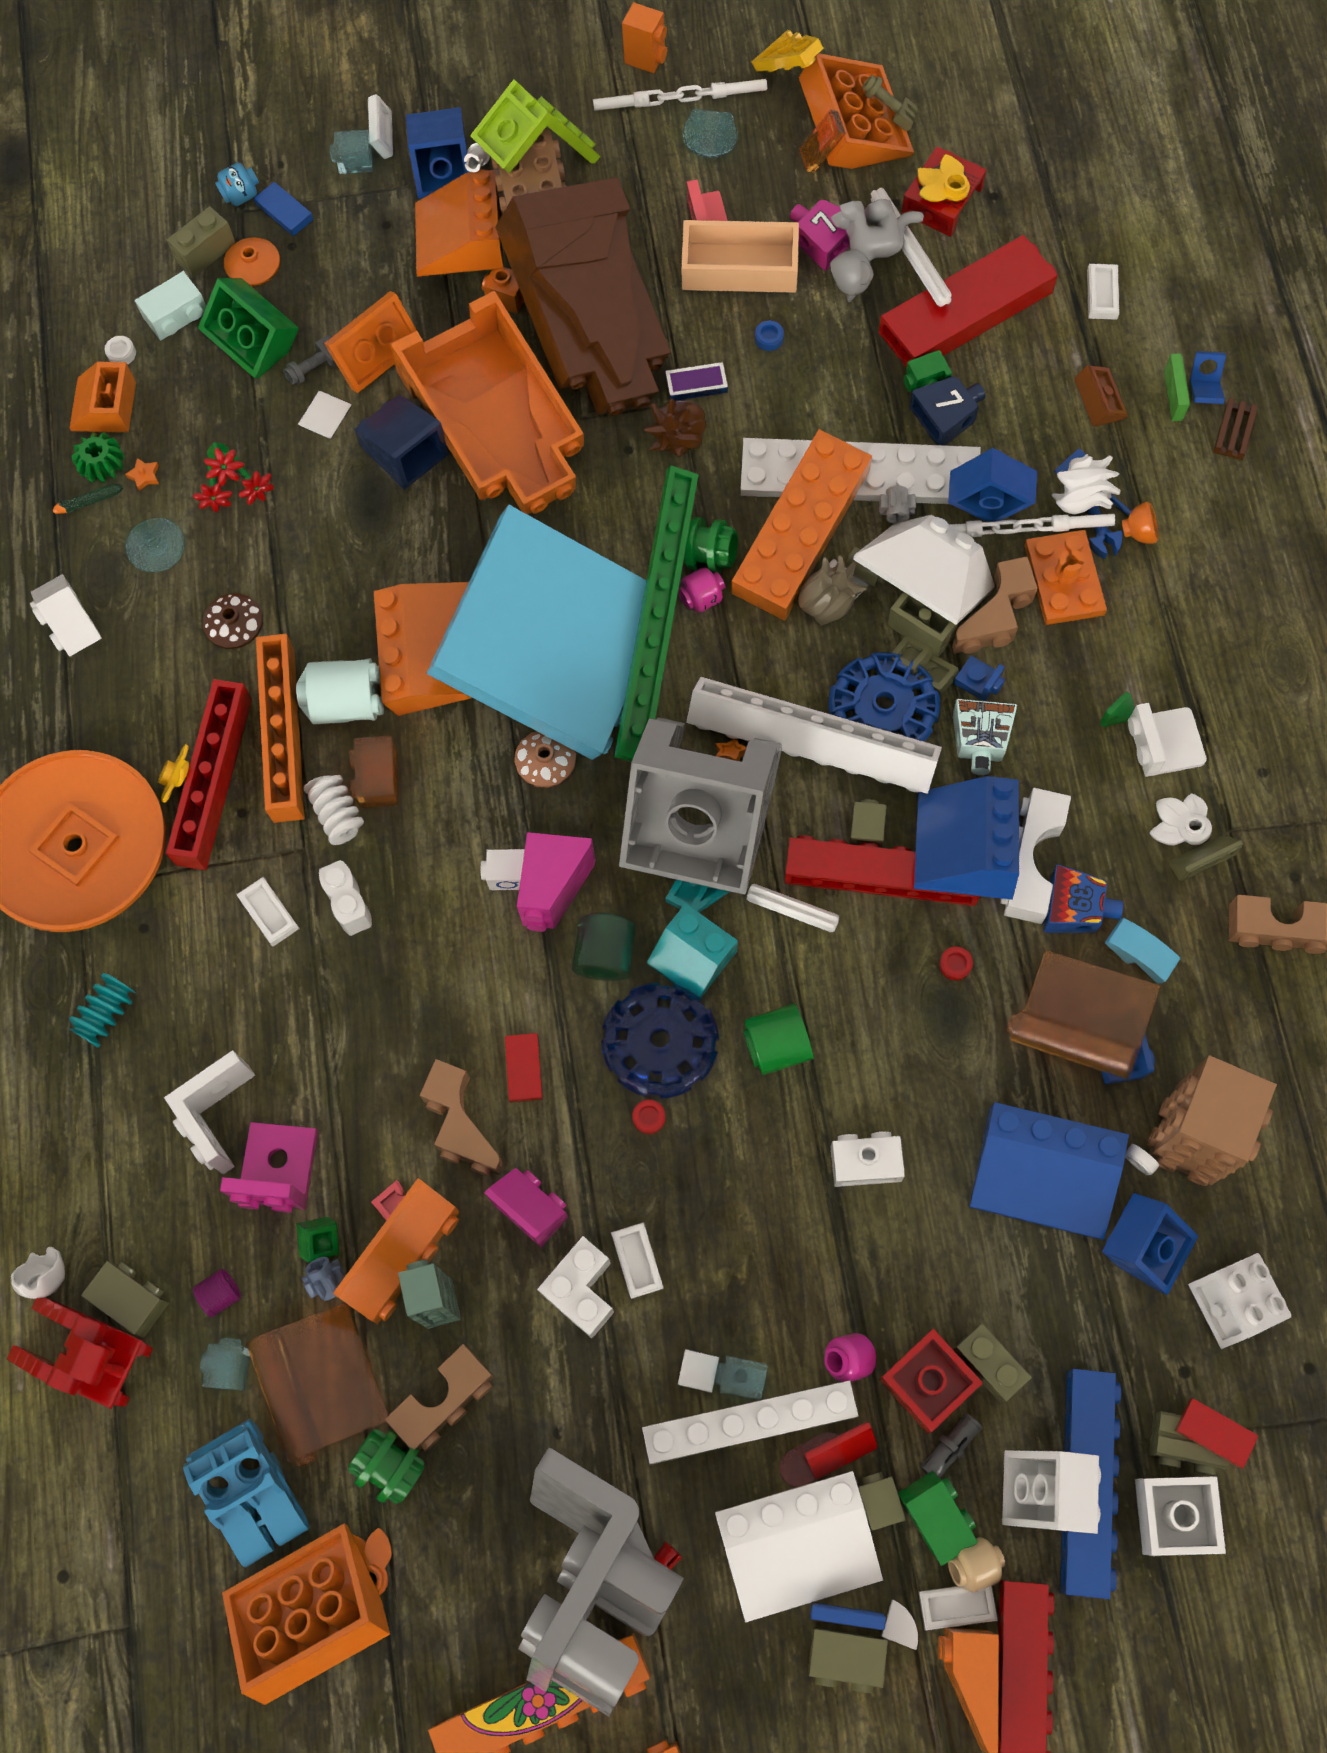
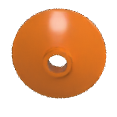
(255, 269)

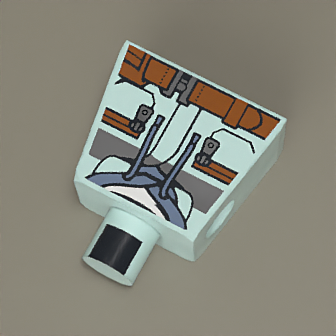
(982, 732)

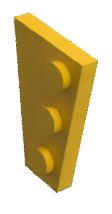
(788, 52)

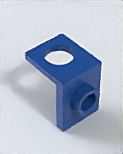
(1207, 387)

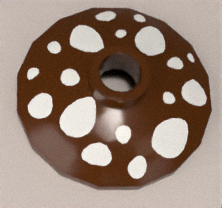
(235, 631)

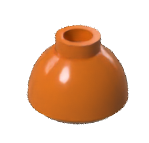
(1142, 524)

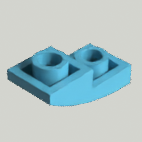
(1144, 949)

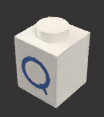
(503, 869)

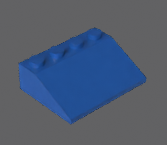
(969, 838)
(1048, 1170)

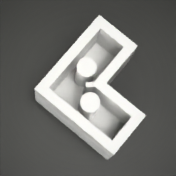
(64, 613)
(570, 1287)

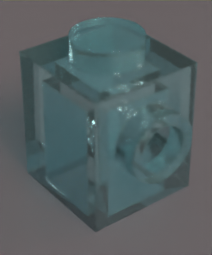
(352, 151)
(225, 1365)
(741, 1378)

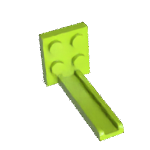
(518, 121)

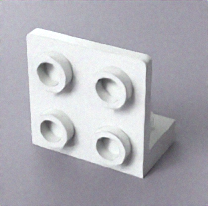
(1240, 1300)

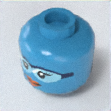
(237, 184)

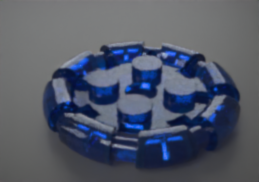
(660, 1059)

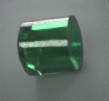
(604, 947)

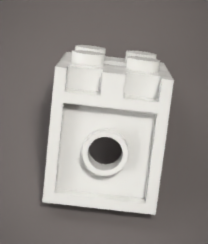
(199, 1095)

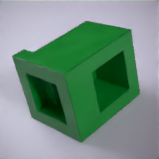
(926, 371)

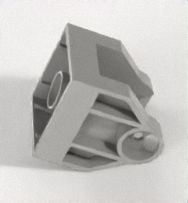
(727, 790)

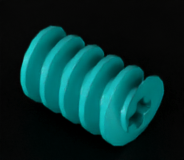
(101, 1009)

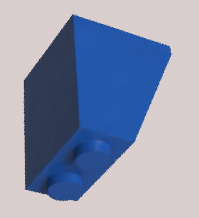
(436, 148)

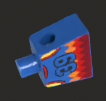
(1078, 902)

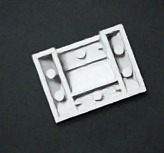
(931, 565)

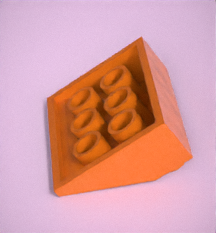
(868, 122)
(459, 226)
(409, 631)
(303, 1616)

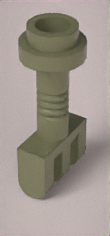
(904, 111)

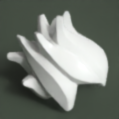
(1086, 485)

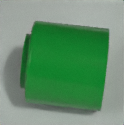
(777, 1039)

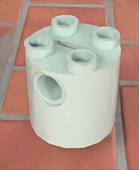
(340, 691)

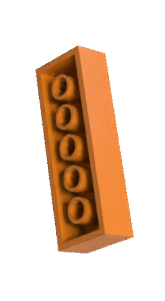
(801, 524)

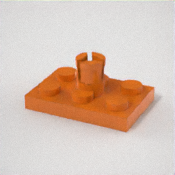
(364, 345)
(1065, 577)

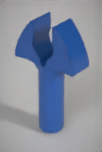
(1113, 538)

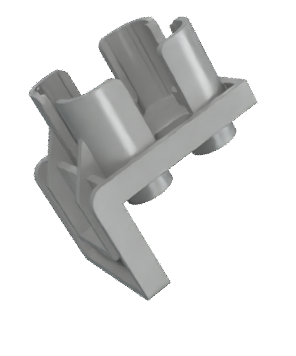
(603, 1568)

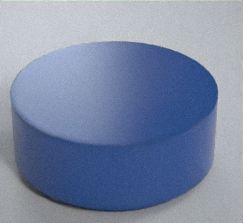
(769, 335)

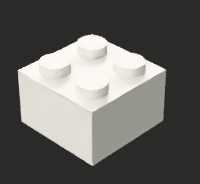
(1180, 1516)

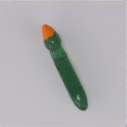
(86, 499)

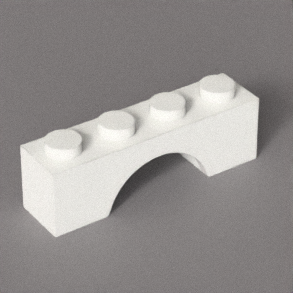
(1043, 818)

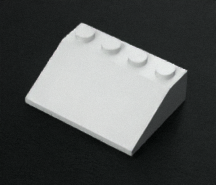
(799, 1546)

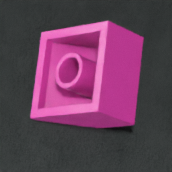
(527, 1205)

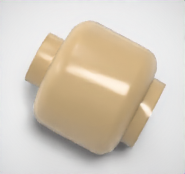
(977, 1566)

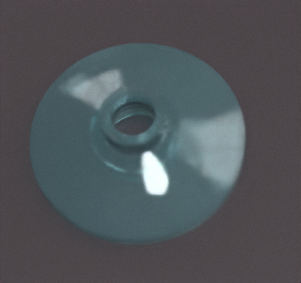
(159, 554)

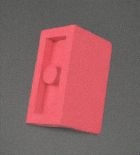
(706, 205)

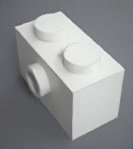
(867, 1159)

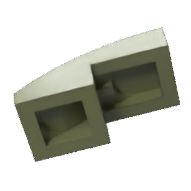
(922, 654)

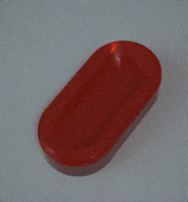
(793, 1464)

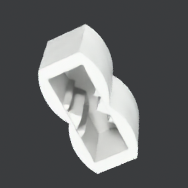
(345, 897)

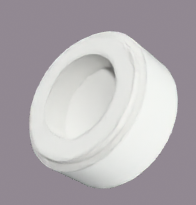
(120, 349)
(1141, 1160)

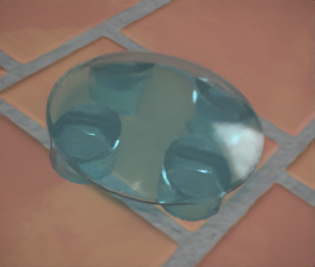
(710, 133)

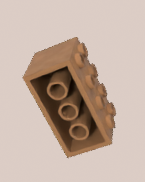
(533, 173)
(1212, 1122)

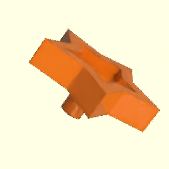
(143, 474)
(730, 750)

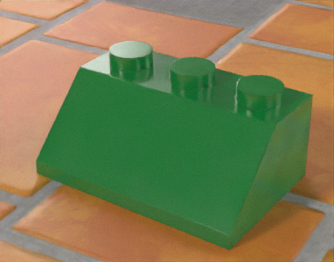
(247, 326)

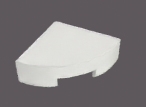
(900, 1626)

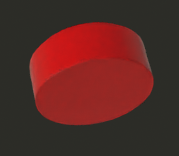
(956, 963)
(649, 1116)

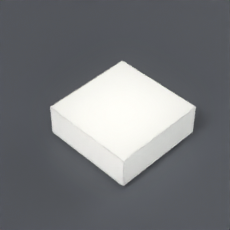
(698, 1371)

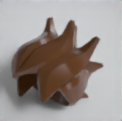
(677, 427)

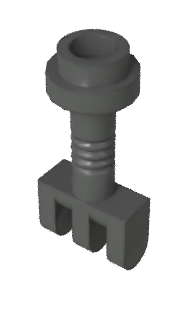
(295, 373)

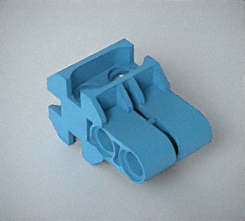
(234, 1506)

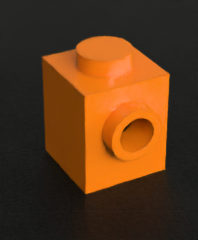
(505, 286)

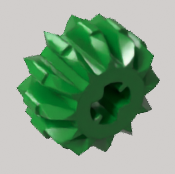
(98, 457)

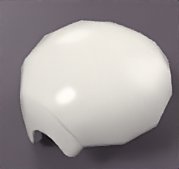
(39, 1275)

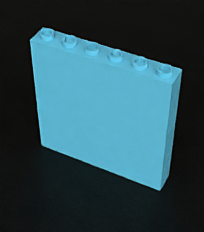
(545, 634)

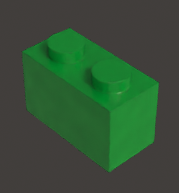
(937, 1516)

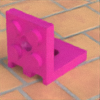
(270, 1186)

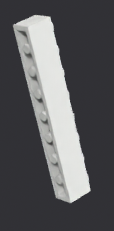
(814, 735)

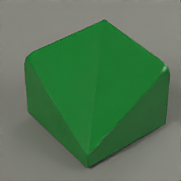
(317, 1239)

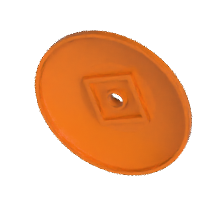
(68, 799)

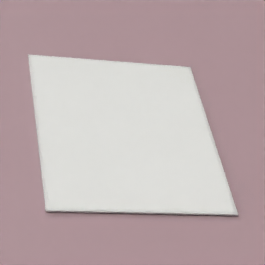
(324, 414)

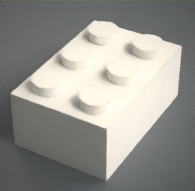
(1051, 1490)

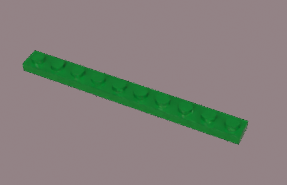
(657, 609)

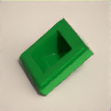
(1119, 711)

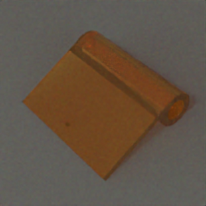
(1086, 1014)
(316, 1383)

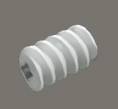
(333, 808)

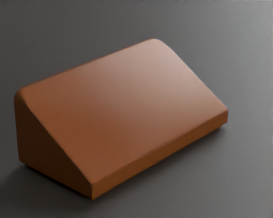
(1100, 395)

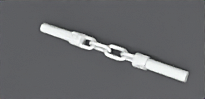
(717, 90)
(1059, 523)

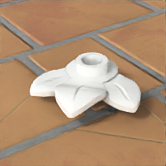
(1178, 819)

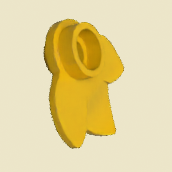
(941, 183)
(174, 774)

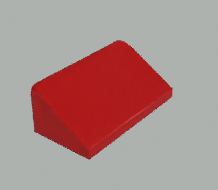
(841, 1450)

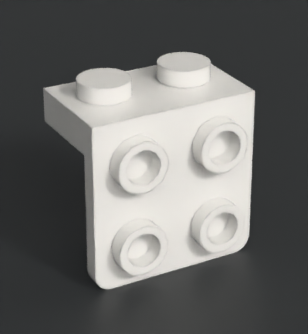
(1166, 740)

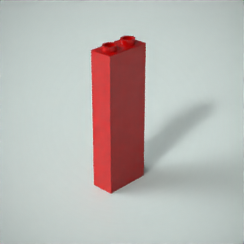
(981, 299)

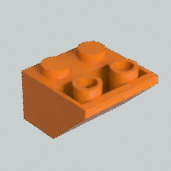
(104, 398)

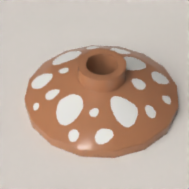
(544, 771)

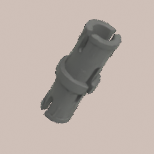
(952, 1446)

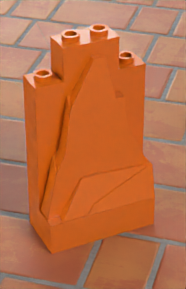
(494, 406)

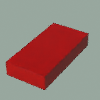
(523, 1067)
(1216, 1433)

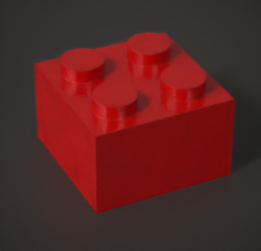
(930, 1381)

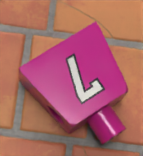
(818, 234)

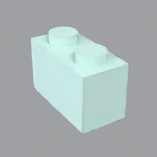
(171, 305)

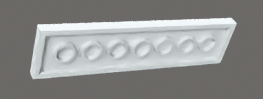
(919, 468)

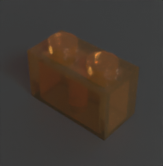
(374, 771)

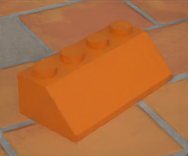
(404, 1238)

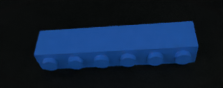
(1092, 1431)

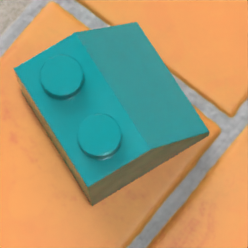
(692, 951)

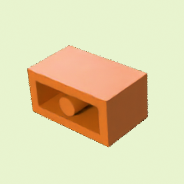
(644, 38)

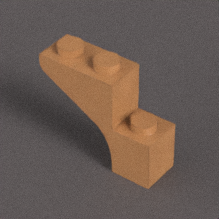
(995, 621)
(458, 1135)

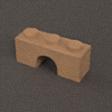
(1254, 924)
(466, 1380)

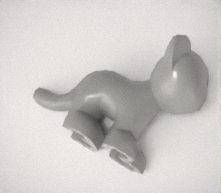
(853, 268)

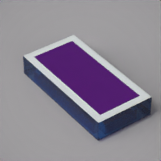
(696, 381)

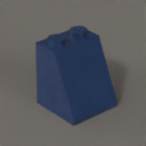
(403, 440)

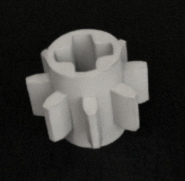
(897, 504)

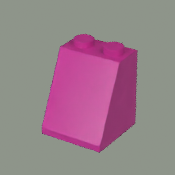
(551, 877)

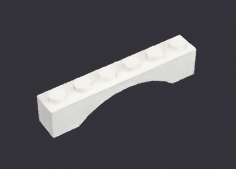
(749, 1422)

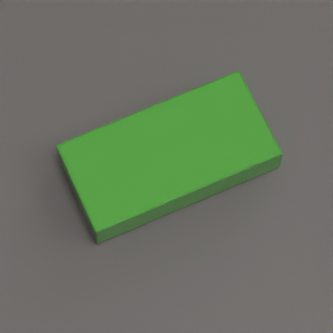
(1176, 387)

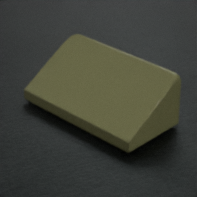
(1205, 857)

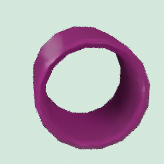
(216, 1293)

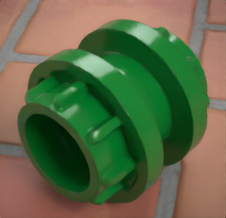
(710, 545)
(386, 1466)

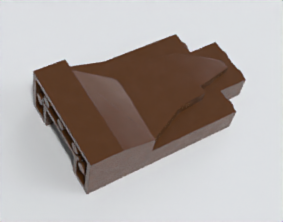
(586, 291)

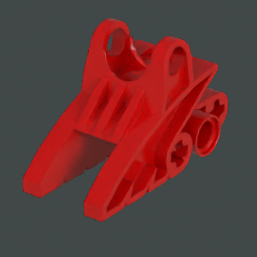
(94, 1359)

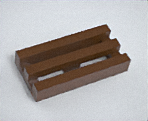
(1241, 409)

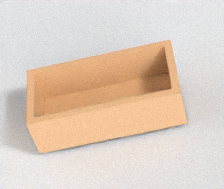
(740, 256)

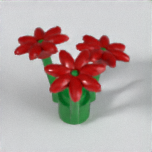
(222, 463)

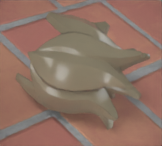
(829, 592)

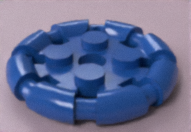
(886, 685)

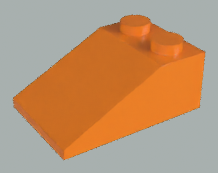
(972, 1667)

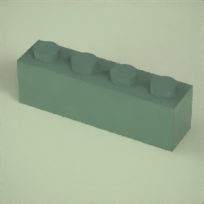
(429, 1295)

